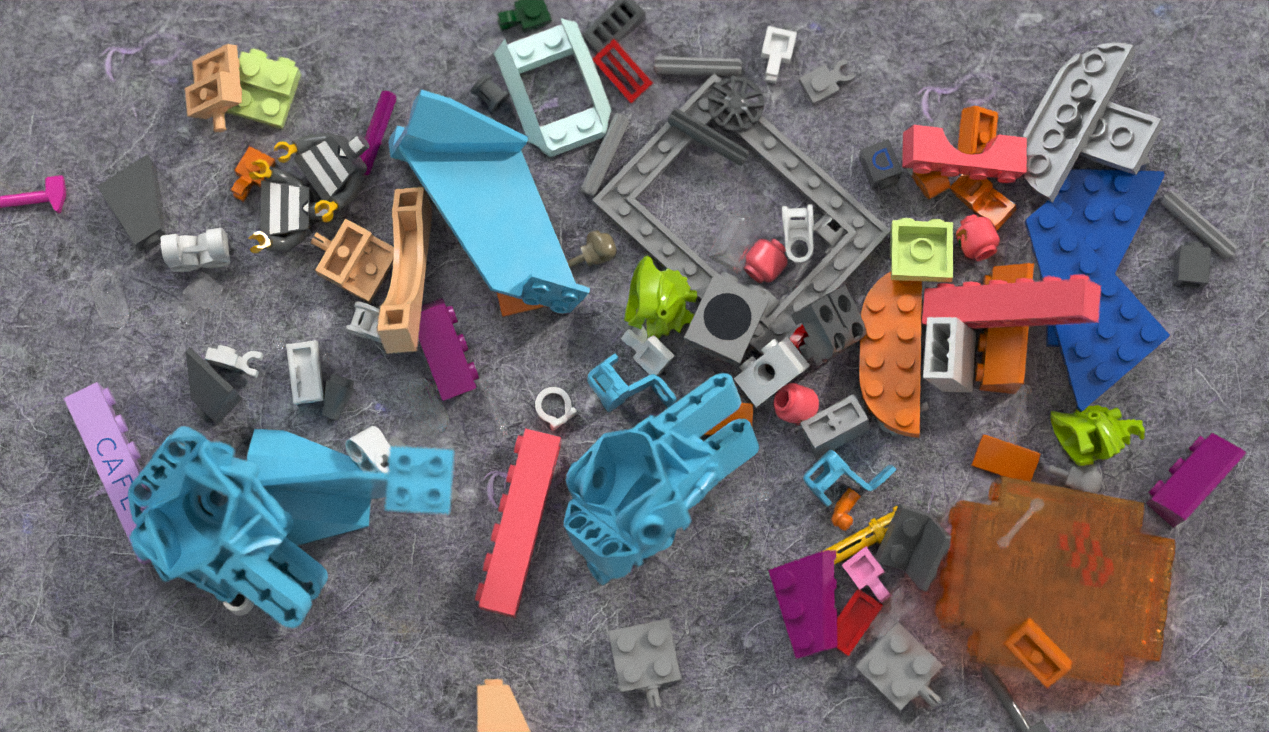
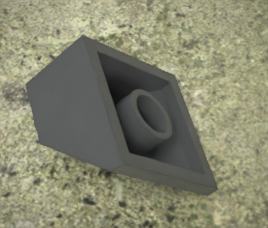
(209, 390)

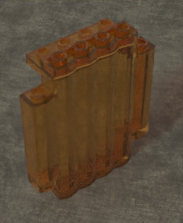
(1069, 568)

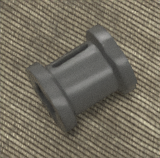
(490, 92)

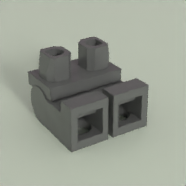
(831, 326)

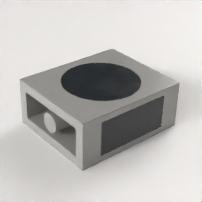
(727, 319)

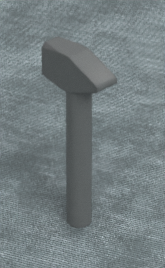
(1009, 703)

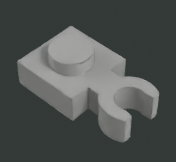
(823, 84)

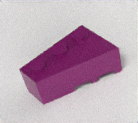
(445, 350)
(807, 602)

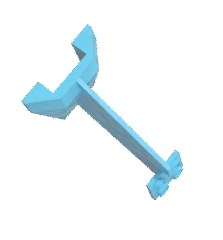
(487, 199)
(331, 492)

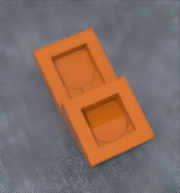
(983, 199)

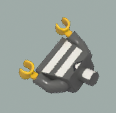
(330, 166)
(285, 210)

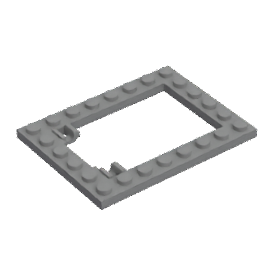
(848, 247)

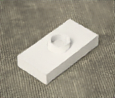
(305, 372)

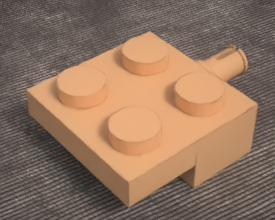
(215, 86)
(354, 260)

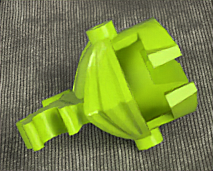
(659, 299)
(1094, 433)

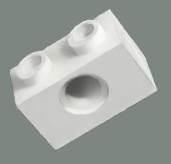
(758, 382)

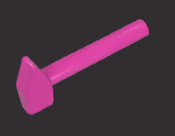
(54, 193)

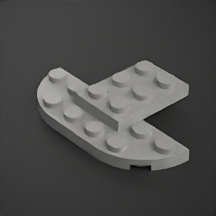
(1082, 122)

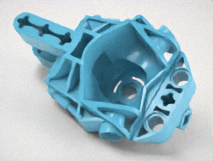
(643, 480)
(236, 547)

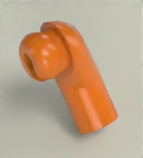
(842, 508)

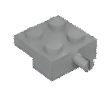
(645, 658)
(900, 668)

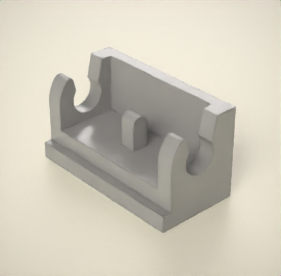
(835, 426)

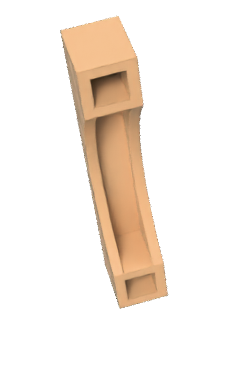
(402, 308)

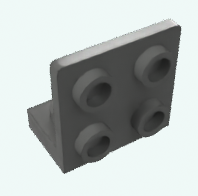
(914, 544)

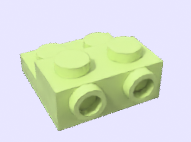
(266, 88)
(921, 250)

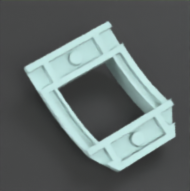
(538, 51)

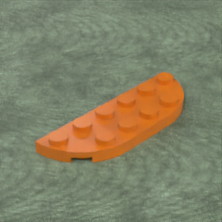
(892, 354)

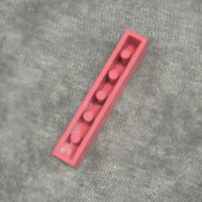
(1017, 303)
(519, 524)

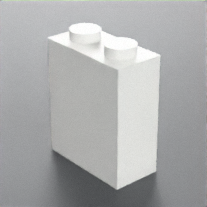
(949, 354)

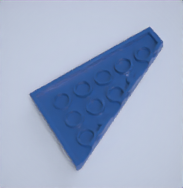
(1105, 212)
(1125, 330)

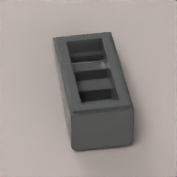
(607, 18)

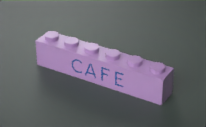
(108, 447)

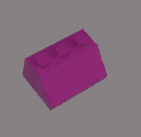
(1193, 478)

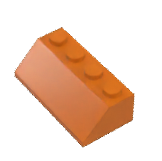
(1003, 347)

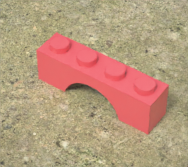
(929, 150)

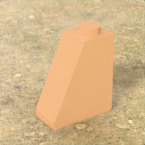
(498, 708)

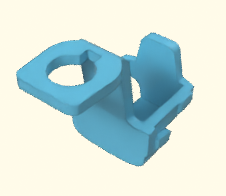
(618, 390)
(833, 469)

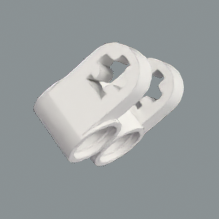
(192, 252)

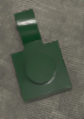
(528, 13)

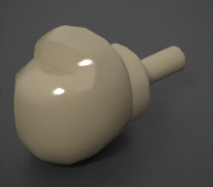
(599, 249)

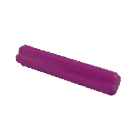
(378, 127)

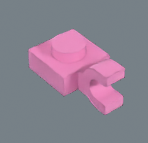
(865, 572)

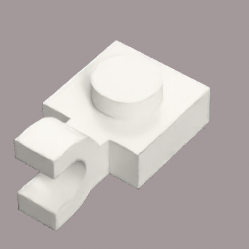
(777, 48)
(651, 352)
(226, 358)

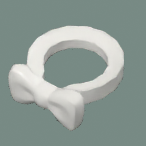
(555, 422)

